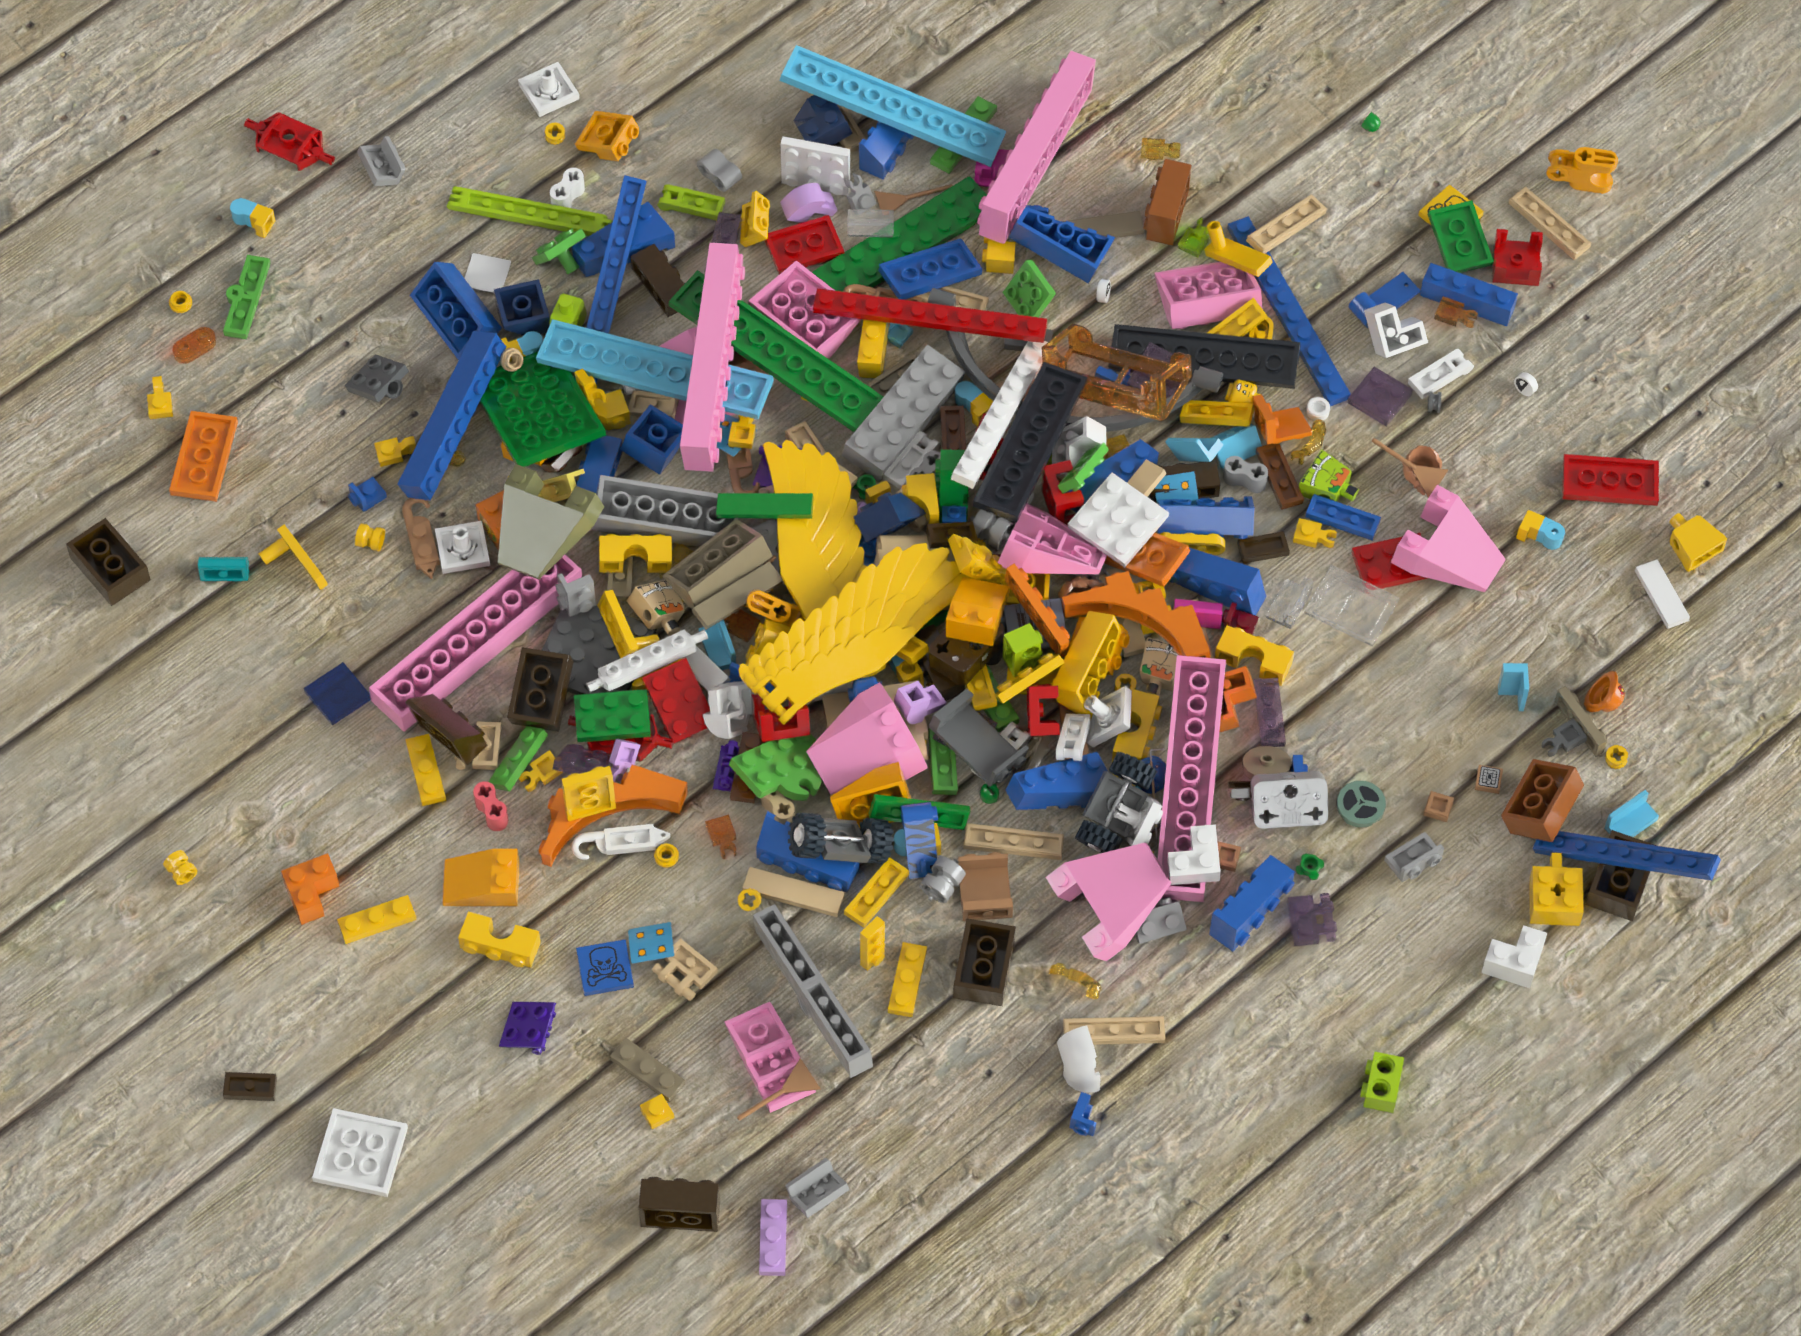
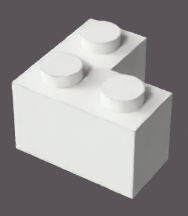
(1392, 335)
(1078, 439)
(1201, 862)
(1518, 962)

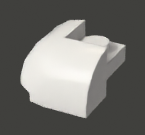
(729, 709)
(1079, 1060)

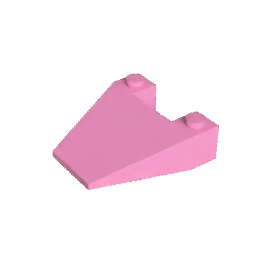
(1049, 547)
(1457, 550)
(1120, 889)

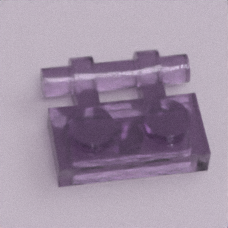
(1303, 919)

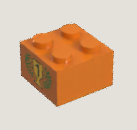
(490, 513)

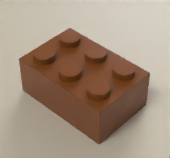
(1167, 201)
(1542, 800)

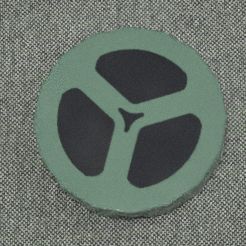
(1361, 803)

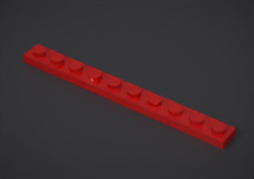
(930, 315)

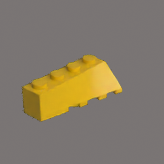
(1087, 661)

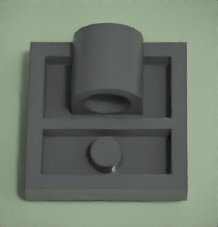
(378, 379)

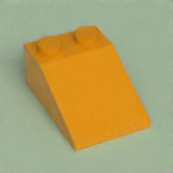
(976, 611)
(856, 798)
(482, 879)

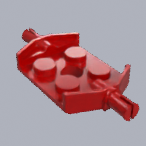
(302, 149)
(647, 744)

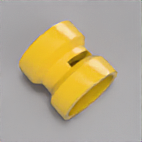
(370, 537)
(178, 865)

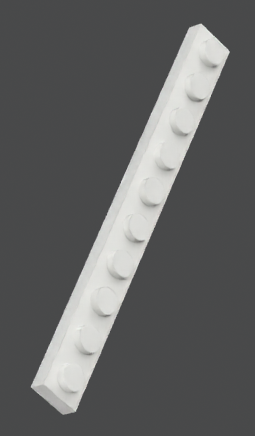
(999, 415)

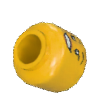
(1241, 392)

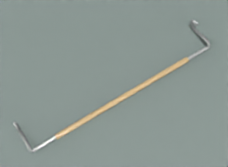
(1153, 790)

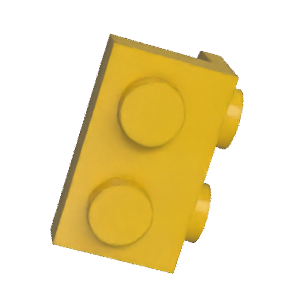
(754, 220)

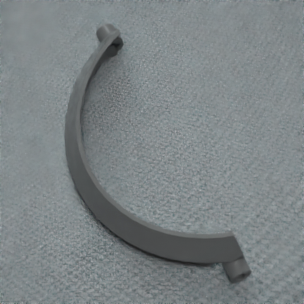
(1202, 378)

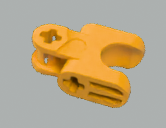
(1584, 169)
(764, 604)

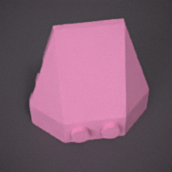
(864, 738)

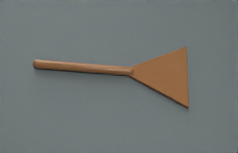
(892, 201)
(1427, 476)
(798, 1081)

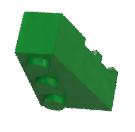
(949, 491)

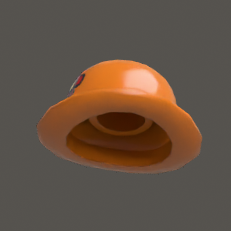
(1605, 694)

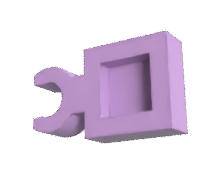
(623, 756)

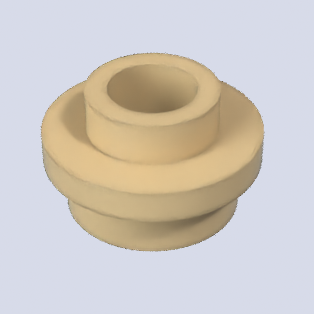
(517, 359)

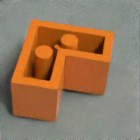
(1237, 689)
(306, 882)

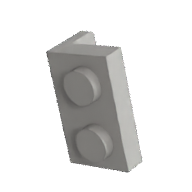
(382, 163)
(577, 595)
(1414, 857)
(1162, 921)
(816, 1188)

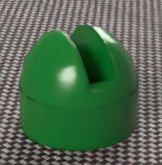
(1371, 123)
(986, 796)

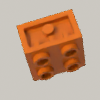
(1280, 424)

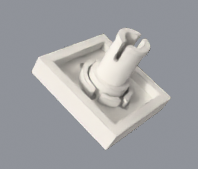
(550, 83)
(461, 540)
(1109, 716)
(1140, 821)

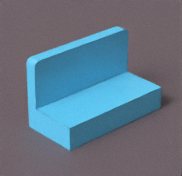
(1238, 442)
(1194, 448)
(719, 645)
(1515, 681)
(1632, 816)

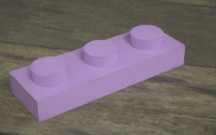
(773, 1237)

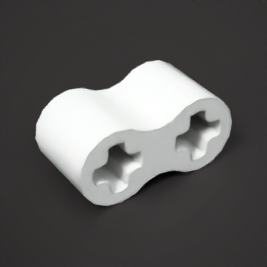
(568, 189)

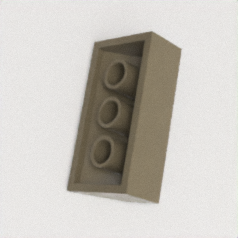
(718, 563)

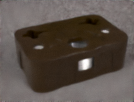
(961, 659)

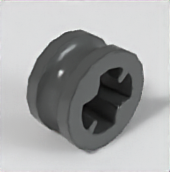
(1434, 402)

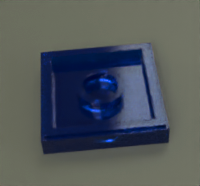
(337, 693)

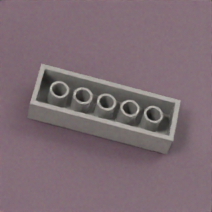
(903, 412)
(658, 509)

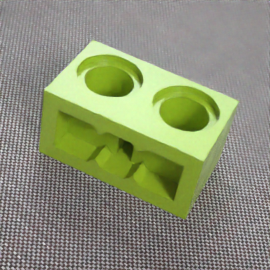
(1022, 648)
(1384, 1082)

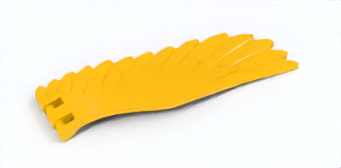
(818, 552)
(856, 630)

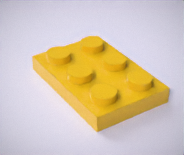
(1028, 676)
(588, 793)

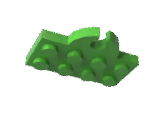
(779, 767)

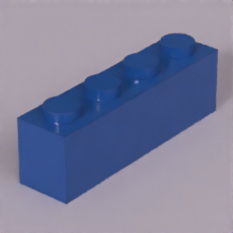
(1484, 298)
(601, 459)

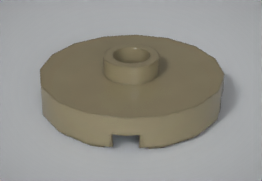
(1265, 761)

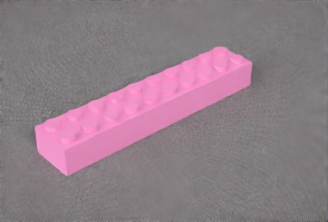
(1036, 147)
(712, 357)
(469, 640)
(1190, 761)

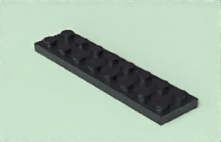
(1237, 357)
(1030, 442)

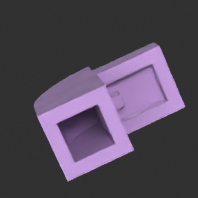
(807, 200)
(918, 701)

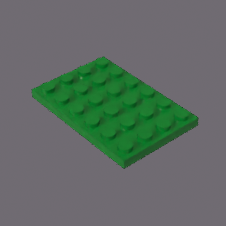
(539, 411)

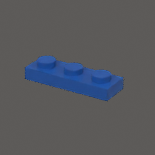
(1343, 517)

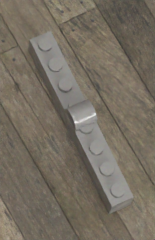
(812, 991)

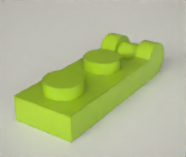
(691, 202)

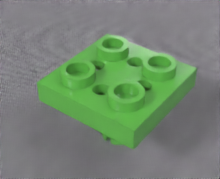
(560, 250)
(1035, 291)

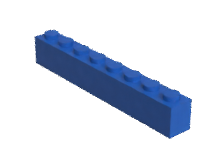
(451, 415)

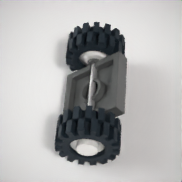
(1108, 795)
(840, 839)

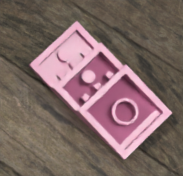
(766, 1052)

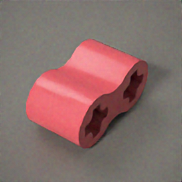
(490, 806)

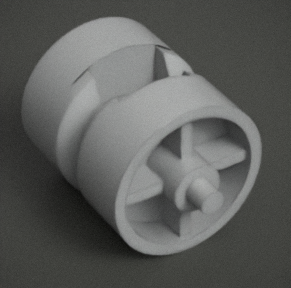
(992, 529)
(941, 882)

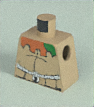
(657, 606)
(1158, 666)

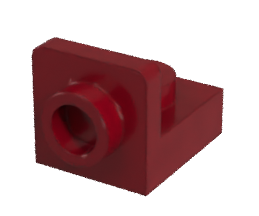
(1239, 619)

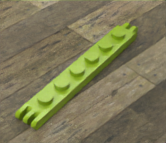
(525, 211)

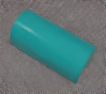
(223, 568)

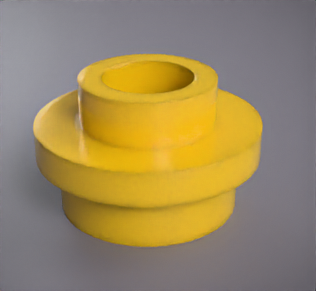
(177, 297)
(664, 849)

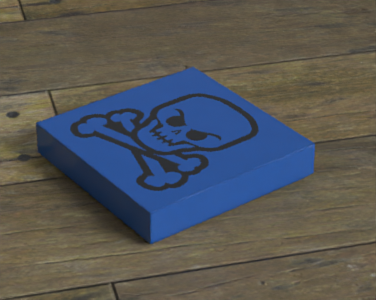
(605, 967)

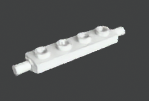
(646, 660)

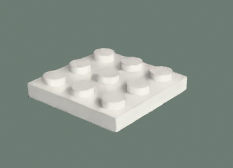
(815, 163)
(1118, 519)
(360, 1152)

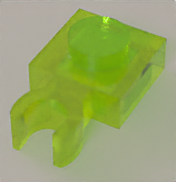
(1194, 239)

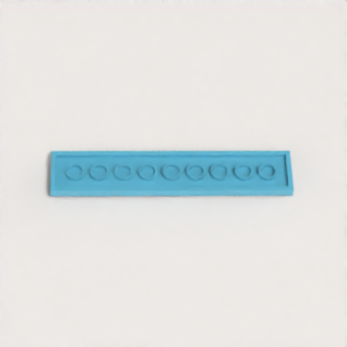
(893, 105)
(644, 366)

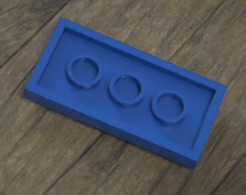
(930, 269)

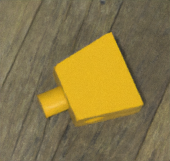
(1695, 540)

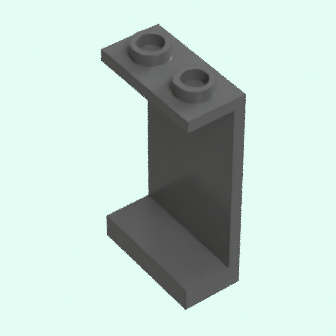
(976, 740)

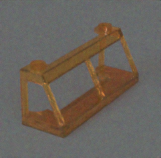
(1147, 401)

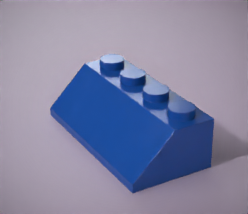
(452, 306)

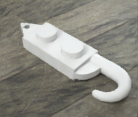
(621, 840)

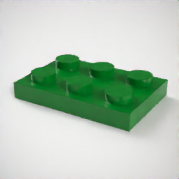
(1460, 237)
(612, 715)

